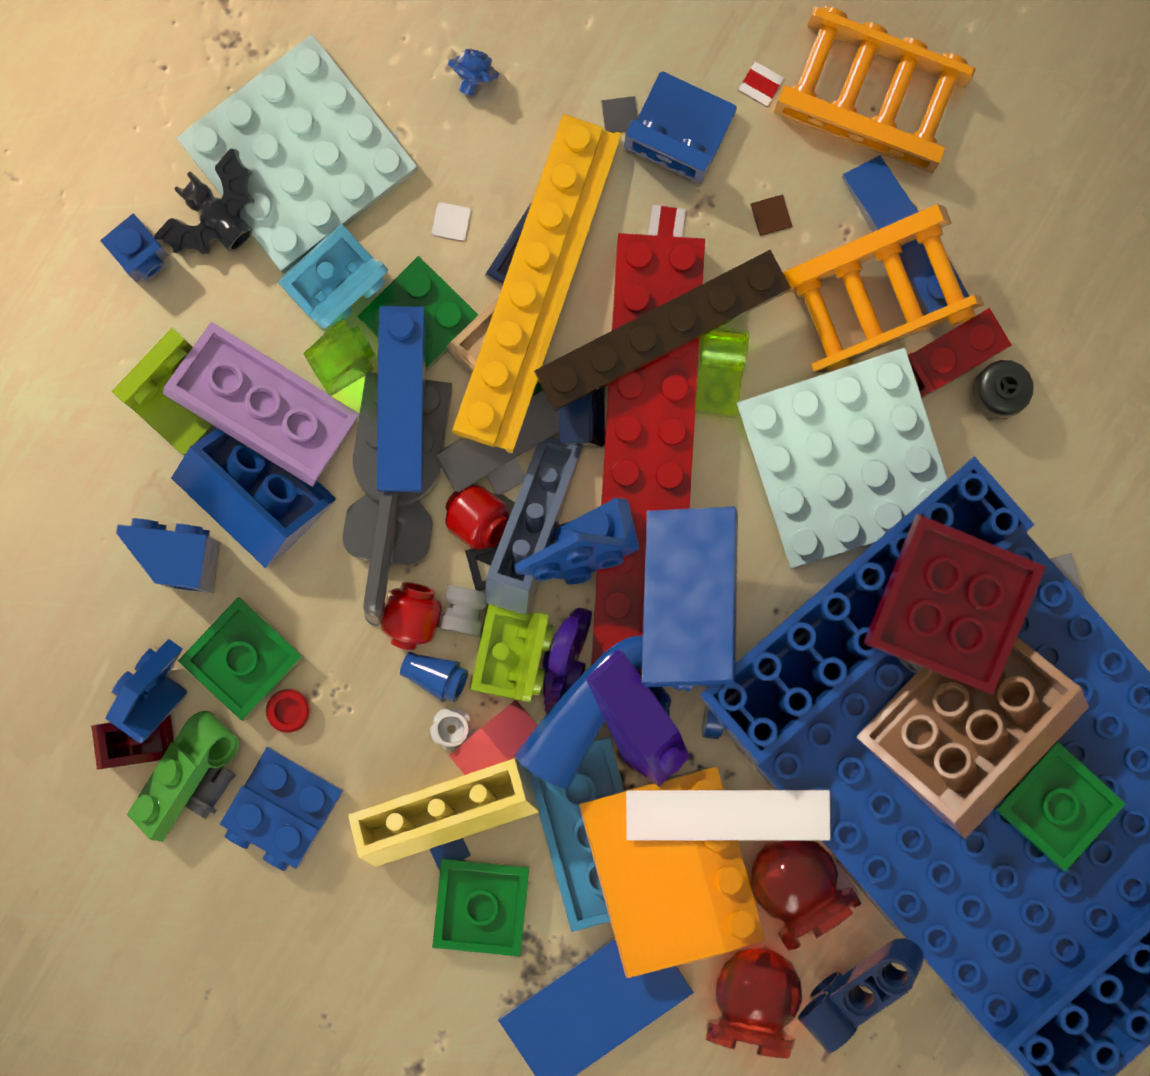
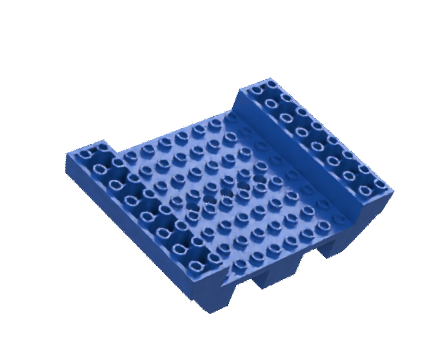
(1030, 951)

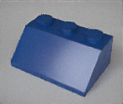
(250, 495)

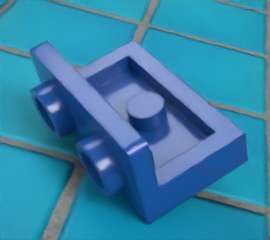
(148, 694)

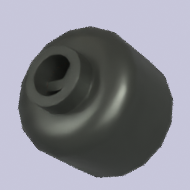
(995, 401)

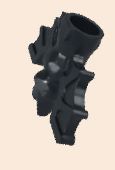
(217, 216)

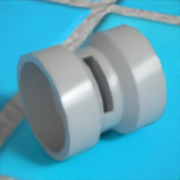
(463, 611)

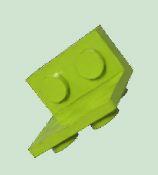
(144, 394)

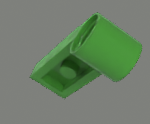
(199, 745)

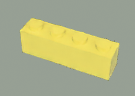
(443, 813)

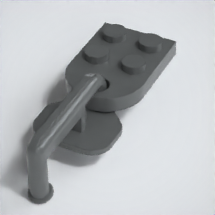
(392, 524)

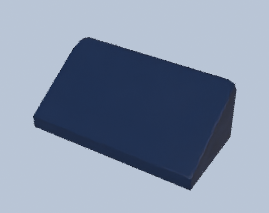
(584, 421)

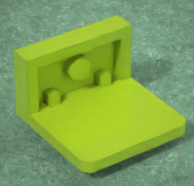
(511, 653)

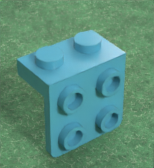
(333, 278)

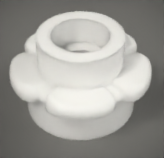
(445, 718)

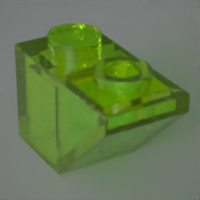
(340, 357)

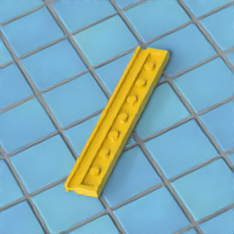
(536, 284)

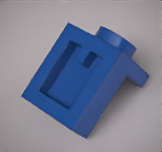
(135, 249)

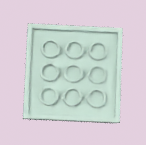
(311, 150)
(843, 455)

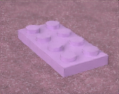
(261, 403)

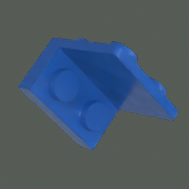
(680, 127)
(585, 545)

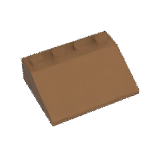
(972, 747)

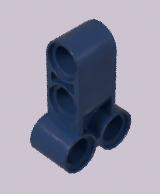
(842, 1005)

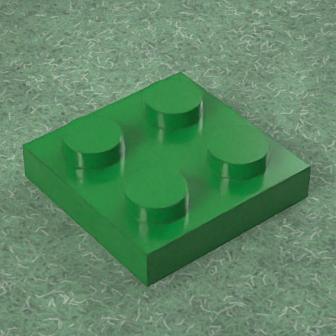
(422, 287)
(240, 658)
(1060, 806)
(480, 907)

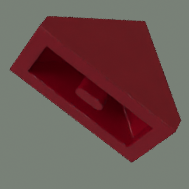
(118, 749)

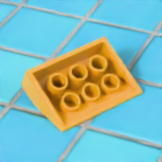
(670, 896)

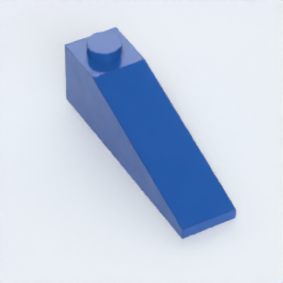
(884, 203)
(401, 398)

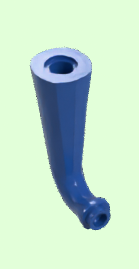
(570, 727)

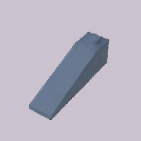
(531, 523)

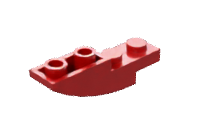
(958, 352)

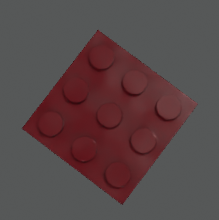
(954, 604)

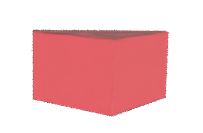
(495, 740)

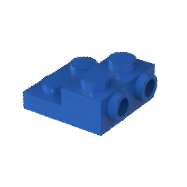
(280, 810)

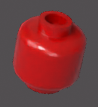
(476, 517)
(411, 615)

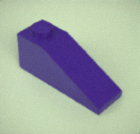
(637, 720)

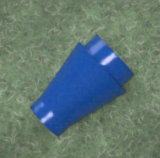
(437, 676)

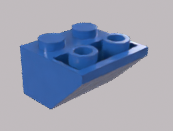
(173, 558)

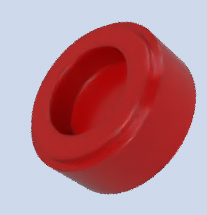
(288, 710)

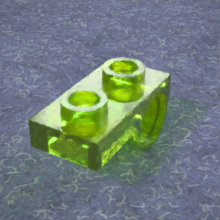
(721, 372)

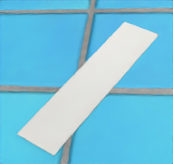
(728, 815)

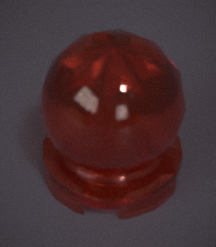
(799, 886)
(757, 1000)

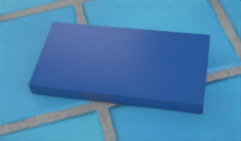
(690, 597)
(589, 1012)

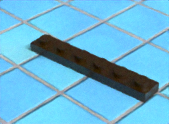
(662, 330)

